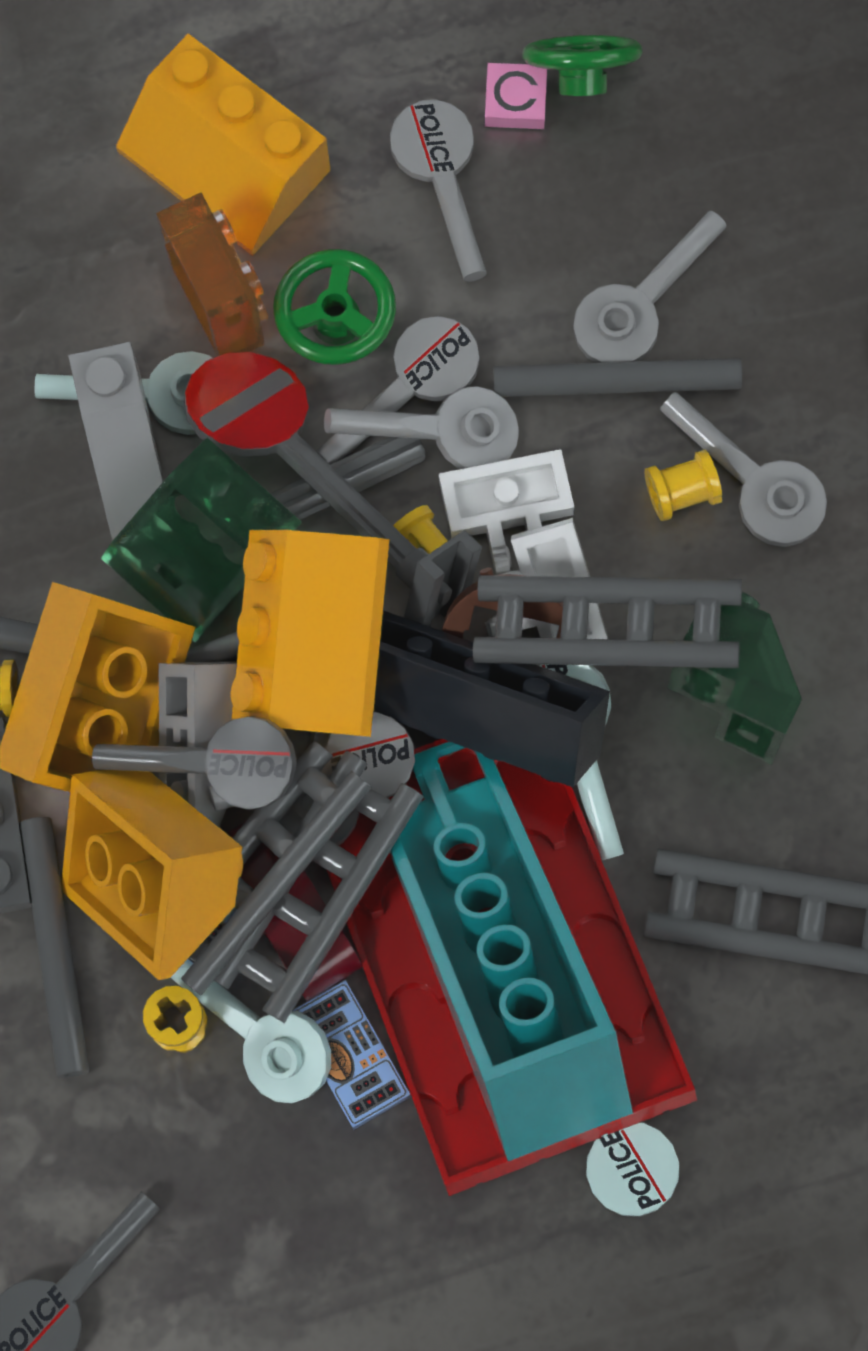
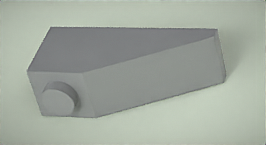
(117, 430)
(191, 710)

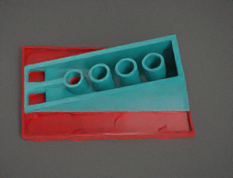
(508, 972)

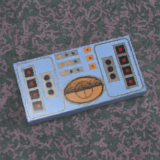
(360, 1067)

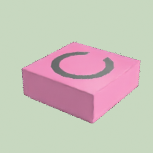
(515, 96)

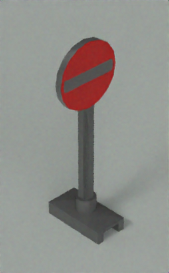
(260, 408)

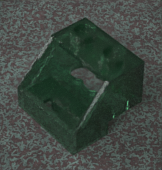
(185, 556)
(753, 699)

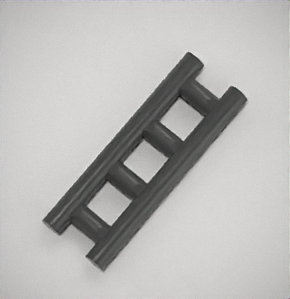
(639, 646)
(293, 855)
(324, 927)
(743, 933)

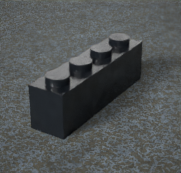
(496, 709)

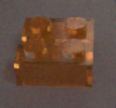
(212, 276)

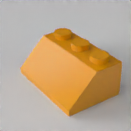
(223, 136)
(310, 630)
(88, 685)
(147, 866)

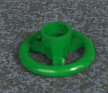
(582, 60)
(334, 329)

